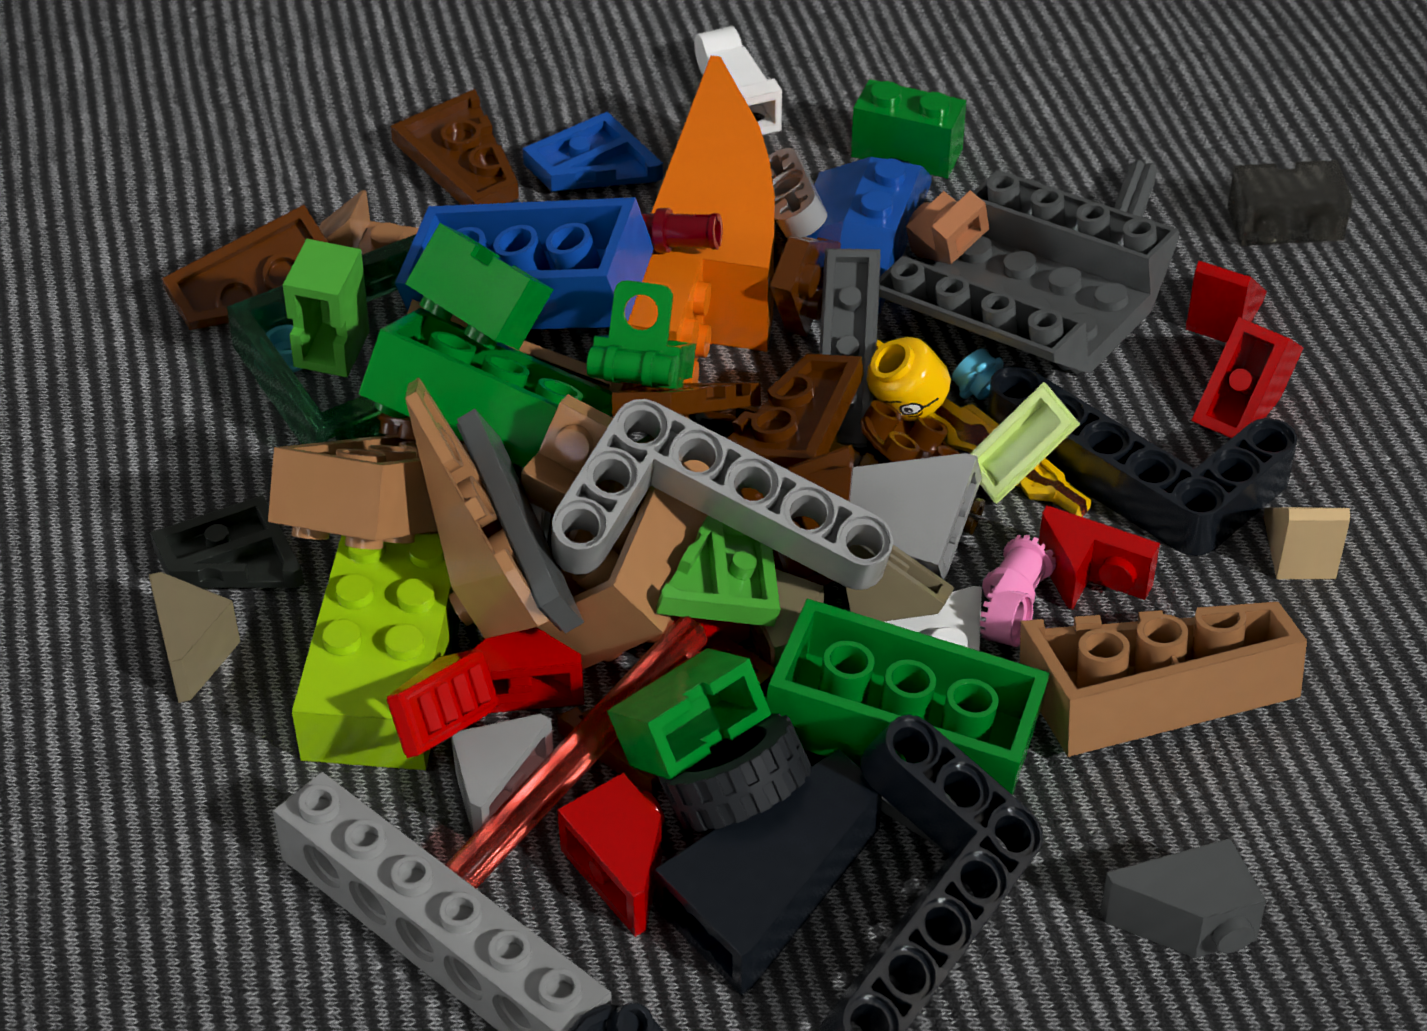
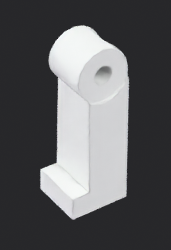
(760, 94)

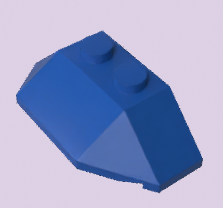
(871, 205)

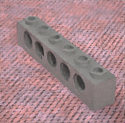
(431, 913)

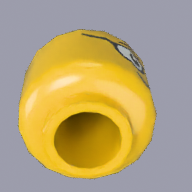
(908, 377)

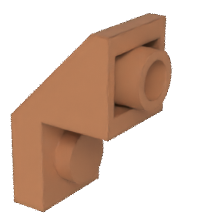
(947, 227)

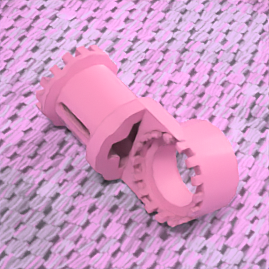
(1013, 587)

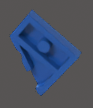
(592, 156)

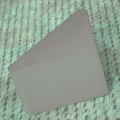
(497, 760)

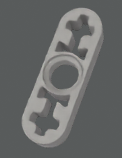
(796, 198)

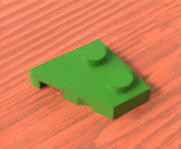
(723, 579)

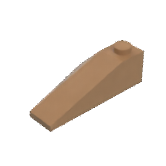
(474, 545)

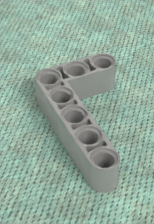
(715, 494)

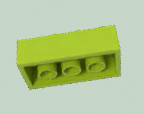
(375, 630)

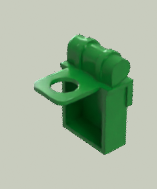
(638, 354)

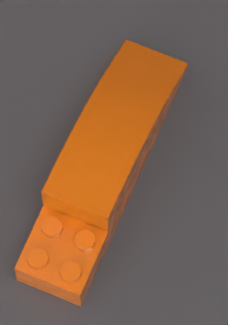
(725, 171)

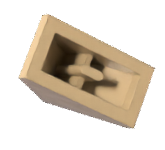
(1306, 540)

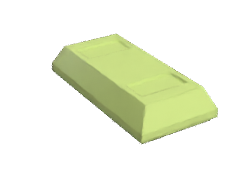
(1023, 441)

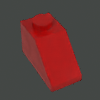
(1247, 378)
(616, 846)

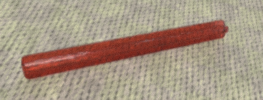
(570, 758)

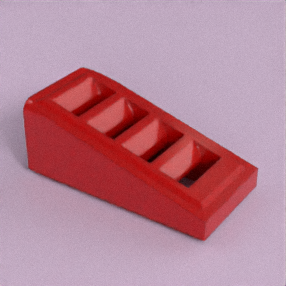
(442, 700)

